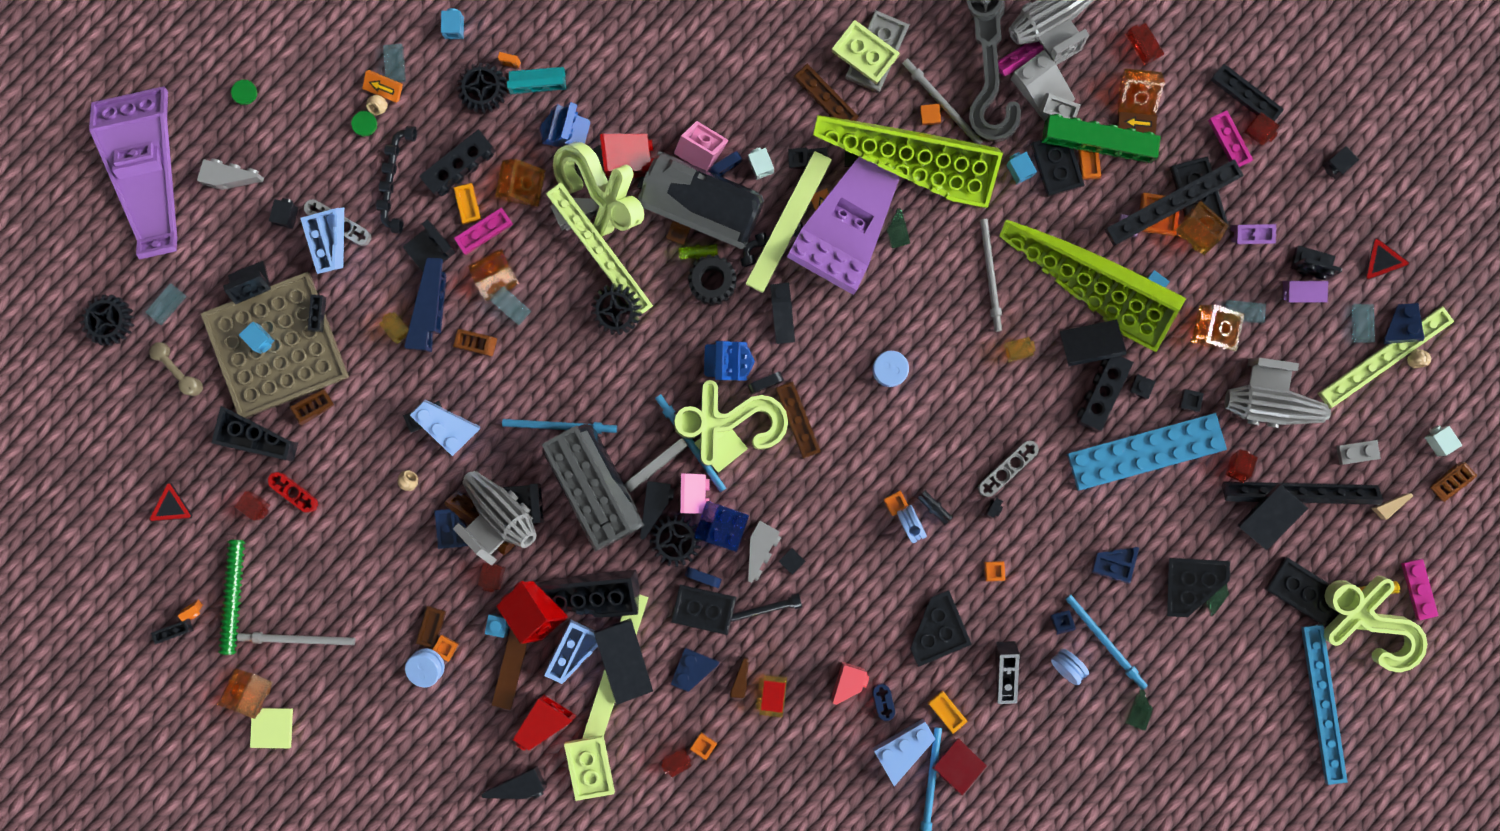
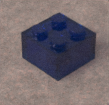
(721, 526)

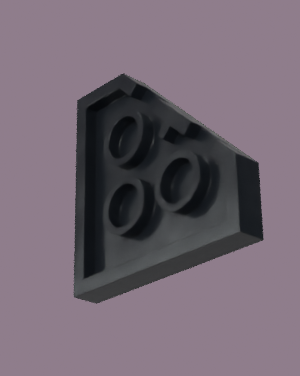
(1193, 583)
(939, 630)

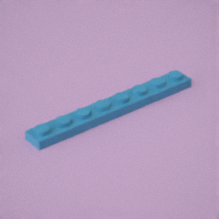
(1324, 704)

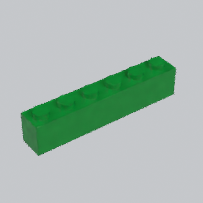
(1101, 139)

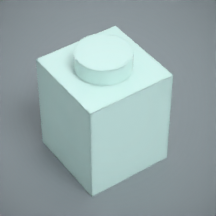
(760, 163)
(1443, 440)

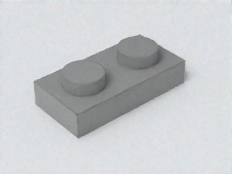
(1057, 105)
(1358, 452)

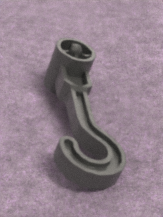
(988, 34)

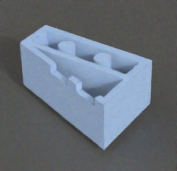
(325, 239)
(445, 427)
(573, 648)
(904, 749)

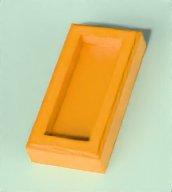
(467, 203)
(947, 712)

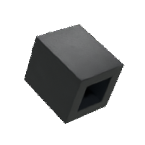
(1340, 162)
(283, 213)

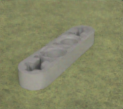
(359, 229)
(656, 465)
(1006, 466)

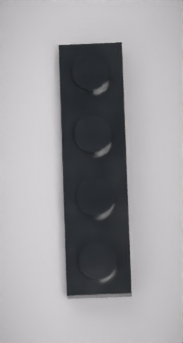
(1246, 93)

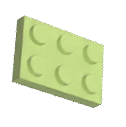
(865, 52)
(589, 767)

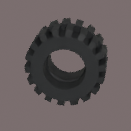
(707, 264)

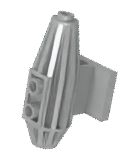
(1052, 26)
(1269, 397)
(499, 518)

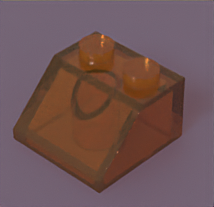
(1140, 91)
(520, 182)
(1202, 228)
(492, 273)
(1218, 327)
(245, 693)

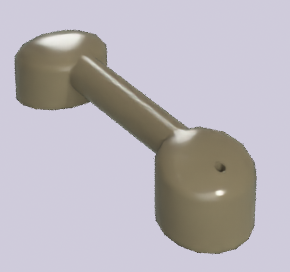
(160, 352)

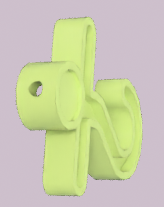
(615, 207)
(713, 424)
(1358, 612)

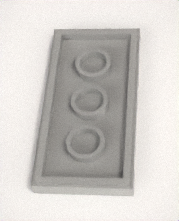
(890, 31)

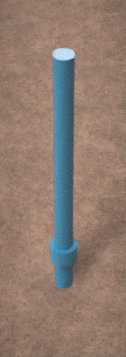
(669, 412)
(598, 426)
(1130, 670)
(926, 824)

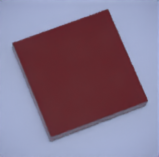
(959, 766)

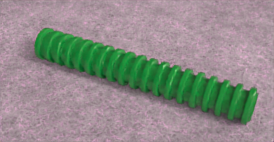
(232, 597)

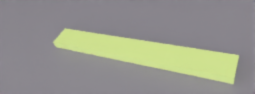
(788, 222)
(595, 243)
(1382, 360)
(604, 699)

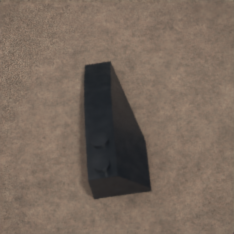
(596, 593)

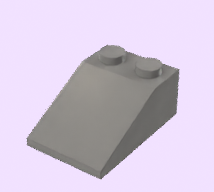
(1040, 77)

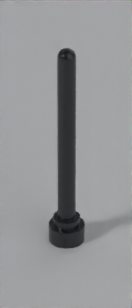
(792, 602)

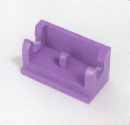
(1254, 234)
(1305, 291)

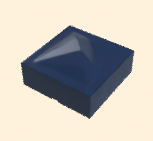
(1062, 622)

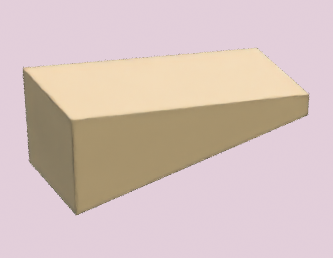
(1388, 508)

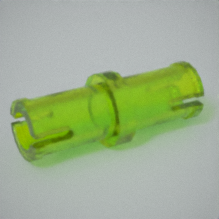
(698, 251)

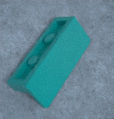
(536, 80)

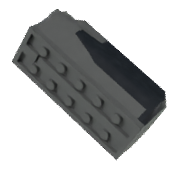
(700, 200)
(592, 485)

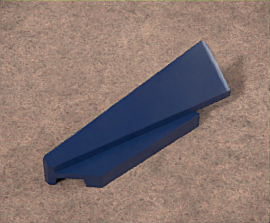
(428, 307)

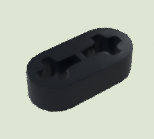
(765, 383)

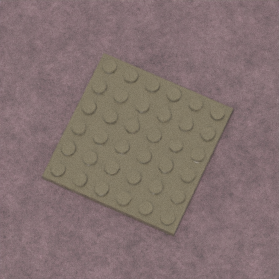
(295, 362)

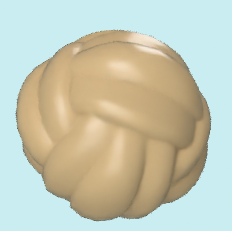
(376, 104)
(1419, 359)
(407, 480)

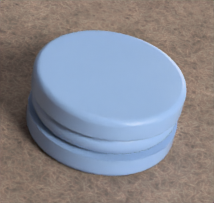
(890, 368)
(911, 524)
(1069, 666)
(424, 667)

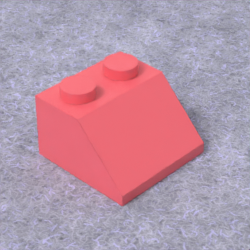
(849, 682)

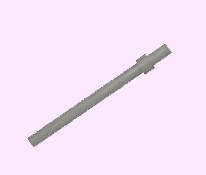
(918, 76)
(995, 312)
(259, 637)

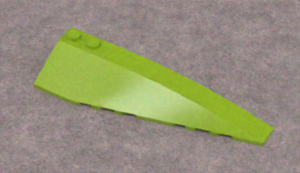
(943, 165)
(1115, 292)

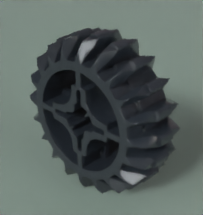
(468, 87)
(617, 316)
(97, 331)
(681, 556)

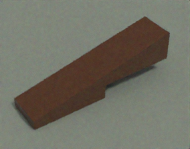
(466, 510)

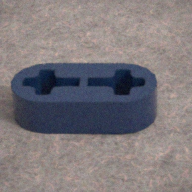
(726, 164)
(703, 577)
(879, 703)

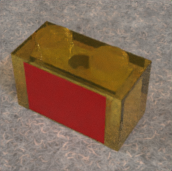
(772, 695)

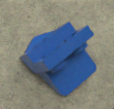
(564, 126)
(728, 360)

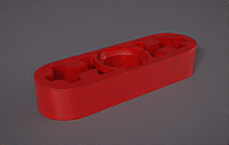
(285, 479)

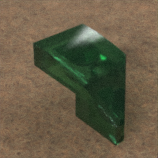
(897, 230)
(1217, 600)
(1140, 712)

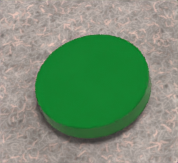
(244, 92)
(364, 123)

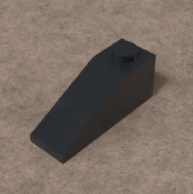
(782, 313)
(656, 501)
(1007, 672)
(519, 787)

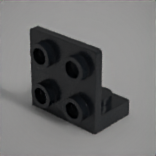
(428, 244)
(1314, 262)
(247, 282)
(532, 497)

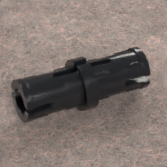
(934, 507)

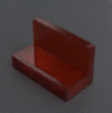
(1144, 43)

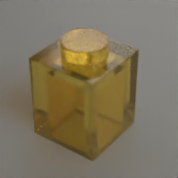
(394, 327)
(1019, 349)

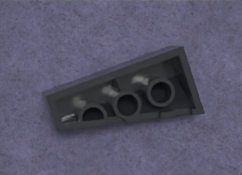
(243, 434)

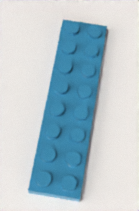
(1146, 451)

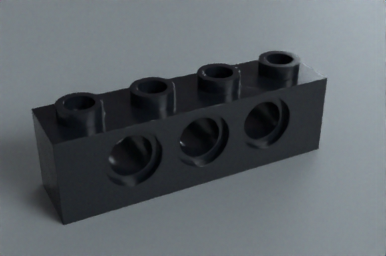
(447, 164)
(1096, 422)

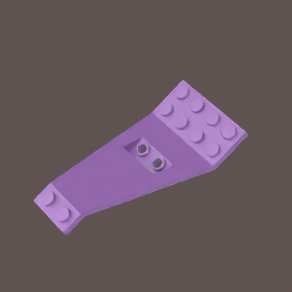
(136, 154)
(846, 226)

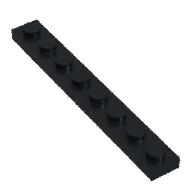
(1173, 202)
(1305, 492)

